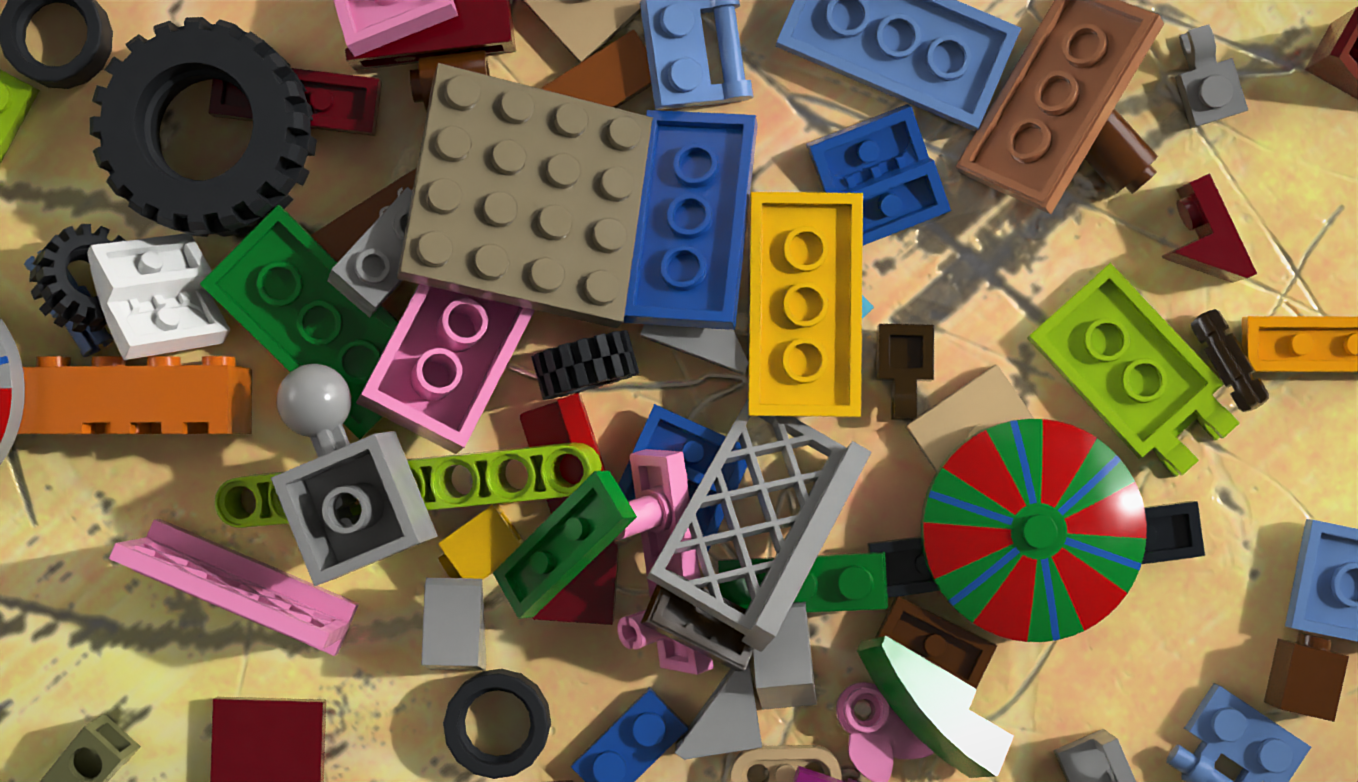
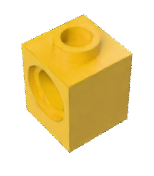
(480, 545)

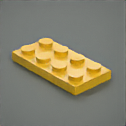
(805, 304)

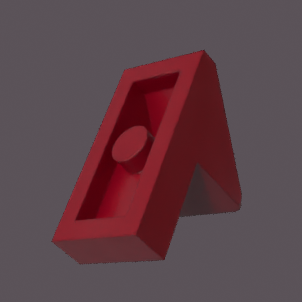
(1219, 246)

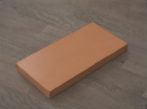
(1059, 98)

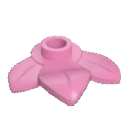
(880, 737)

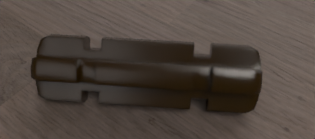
(1229, 360)

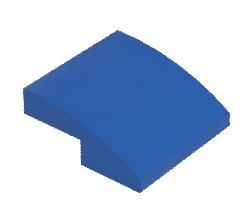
(887, 165)
(699, 446)

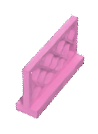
(239, 585)

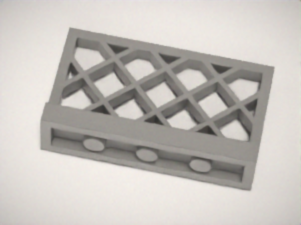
(793, 554)

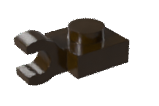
(905, 357)

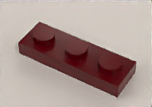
(337, 101)

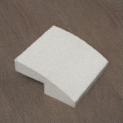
(156, 296)

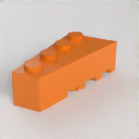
(137, 398)

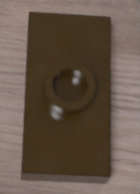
(696, 628)

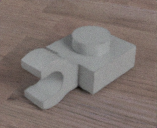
(1209, 88)

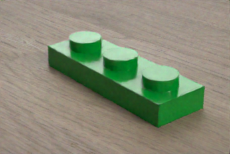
(564, 544)
(832, 584)

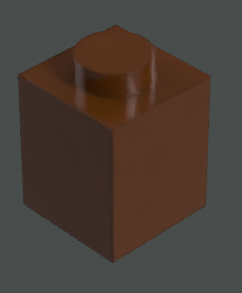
(1306, 677)

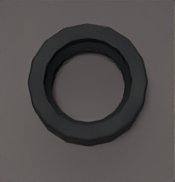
(81, 69)
(487, 764)

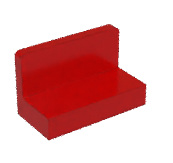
(559, 424)

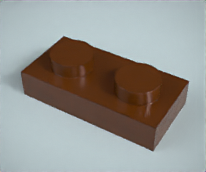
(938, 640)

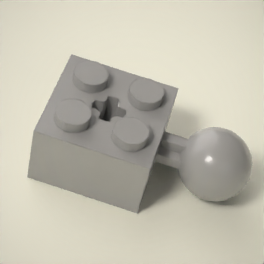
(319, 493)

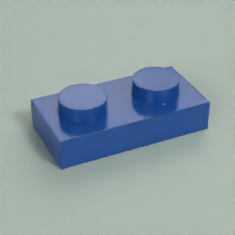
(631, 742)

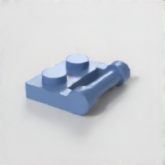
(679, 53)

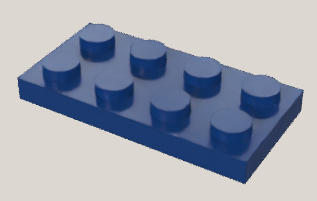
(692, 220)

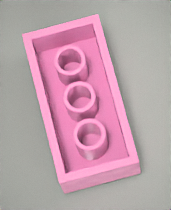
(444, 363)

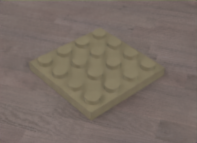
(526, 197)

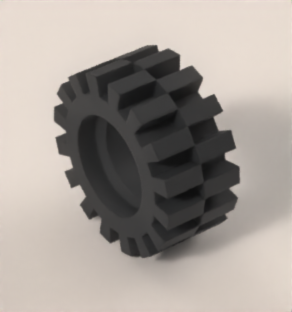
(53, 282)
(585, 364)

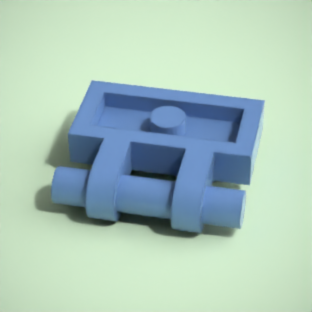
(1243, 736)

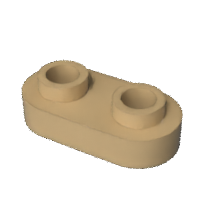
(783, 762)

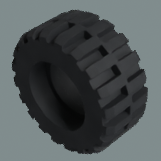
(153, 78)

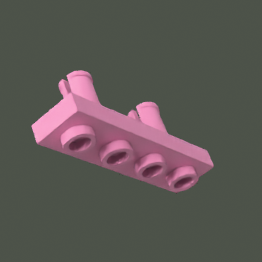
(659, 504)

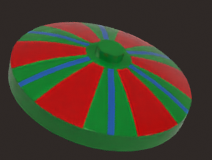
(1033, 530)

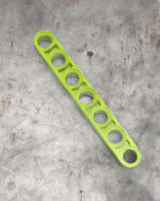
(434, 482)

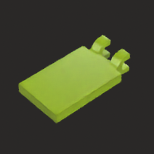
(1133, 369)

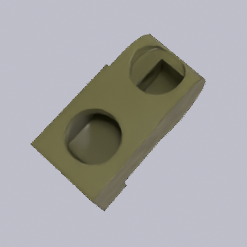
(93, 754)

